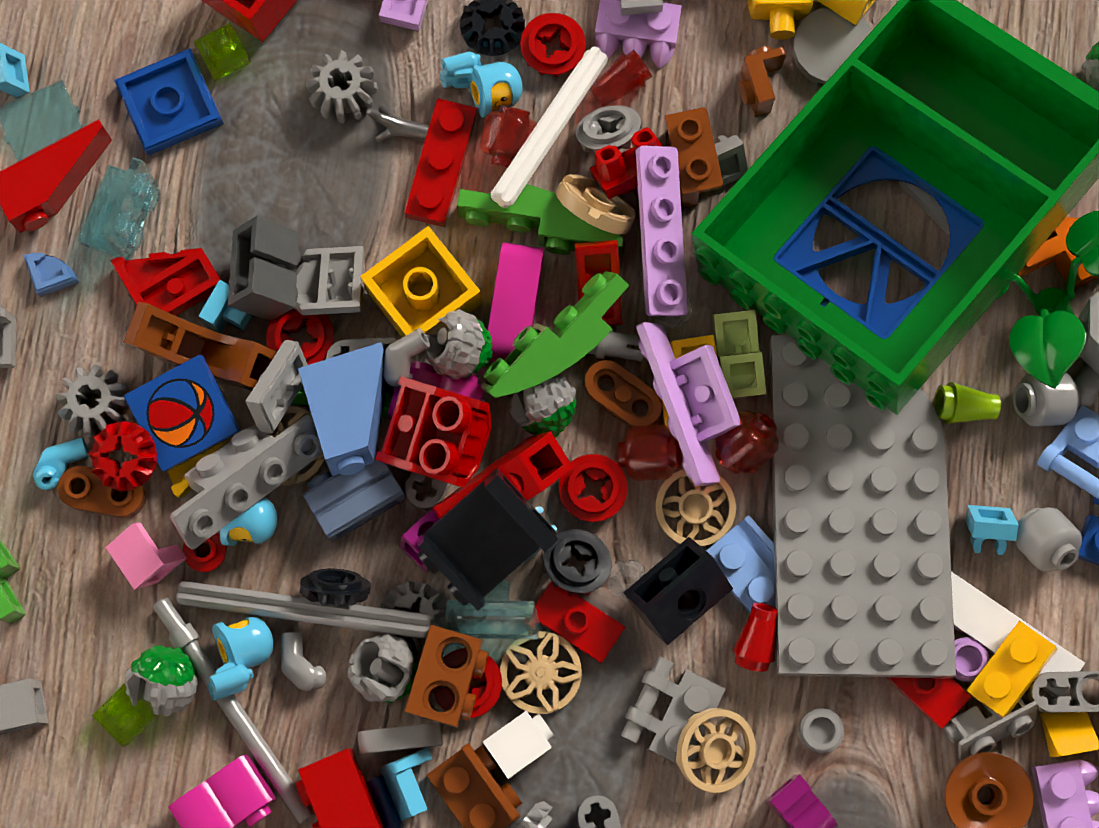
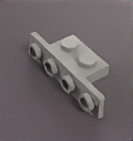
(241, 476)

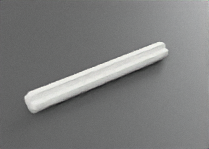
(549, 128)

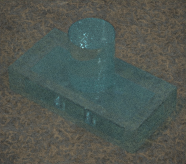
(497, 618)

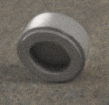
(820, 730)

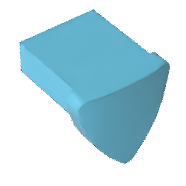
(403, 784)

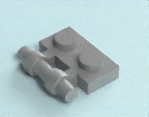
(688, 698)

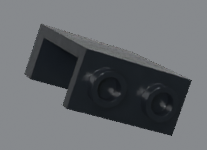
(484, 539)

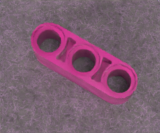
(514, 295)

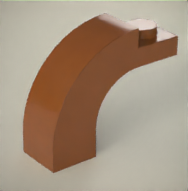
(177, 341)

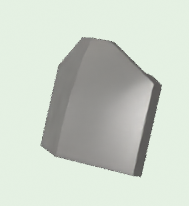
(331, 281)

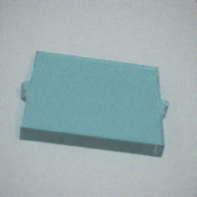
(39, 119)

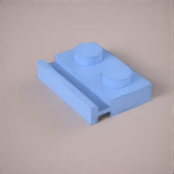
(747, 563)

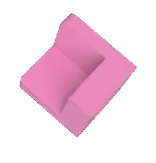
(141, 559)

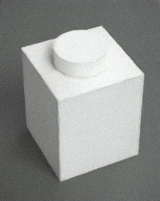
(519, 743)

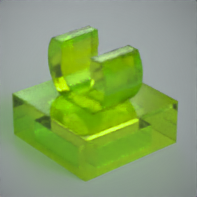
(222, 52)
(122, 718)

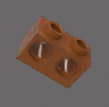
(434, 674)

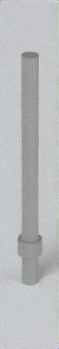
(187, 639)

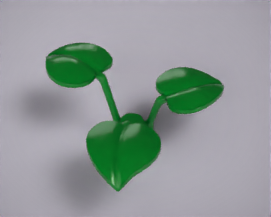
(1056, 337)

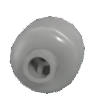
(1045, 405)
(1048, 539)

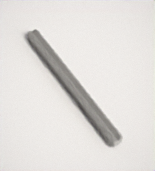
(303, 610)

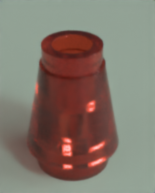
(621, 78)

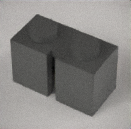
(263, 268)

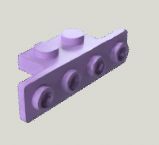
(661, 231)
(694, 398)

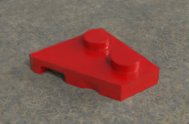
(168, 279)

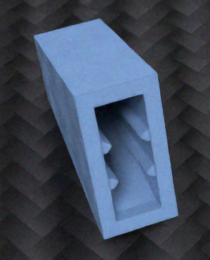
(347, 406)

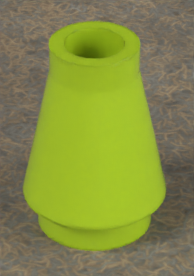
(963, 404)

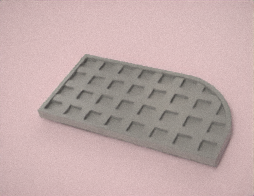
(857, 529)

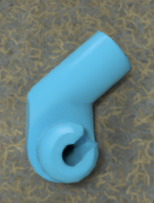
(55, 461)

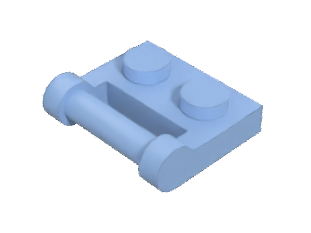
(1081, 439)

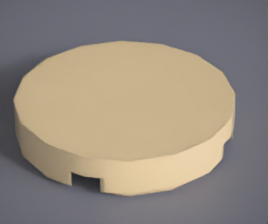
(592, 206)

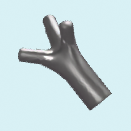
(396, 125)

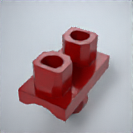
(618, 171)

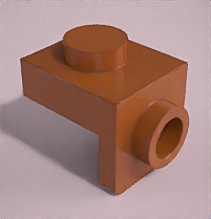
(756, 86)

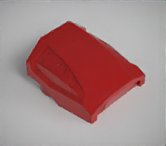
(436, 433)

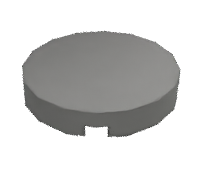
(825, 43)

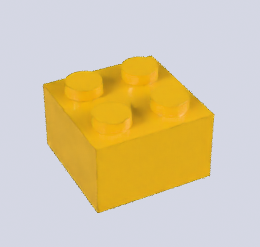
(420, 285)

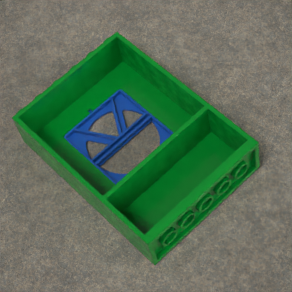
(927, 104)

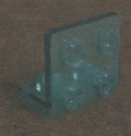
(120, 210)

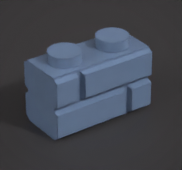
(352, 500)

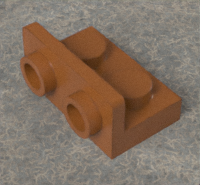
(697, 154)
(472, 790)

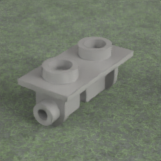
(981, 734)

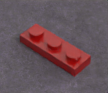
(441, 162)

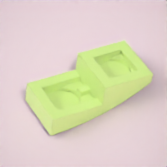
(739, 352)

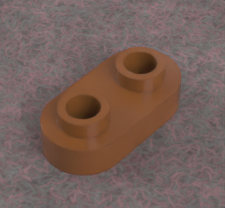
(623, 395)
(96, 497)

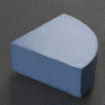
(49, 273)

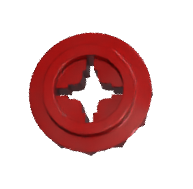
(544, 29)
(318, 327)
(134, 440)
(596, 468)
(485, 695)

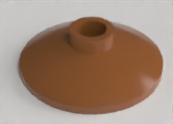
(1009, 787)

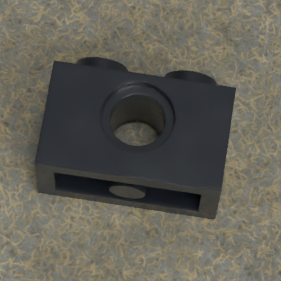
(678, 590)

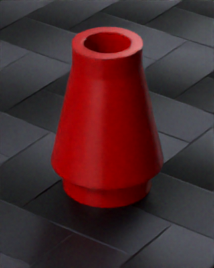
(757, 640)

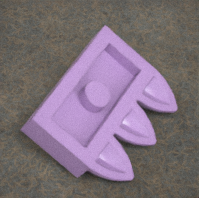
(638, 31)
(1063, 794)

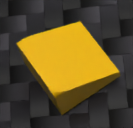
(1069, 733)

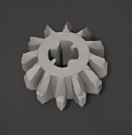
(352, 75)
(78, 394)

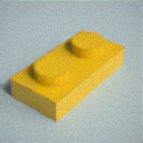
(1012, 669)

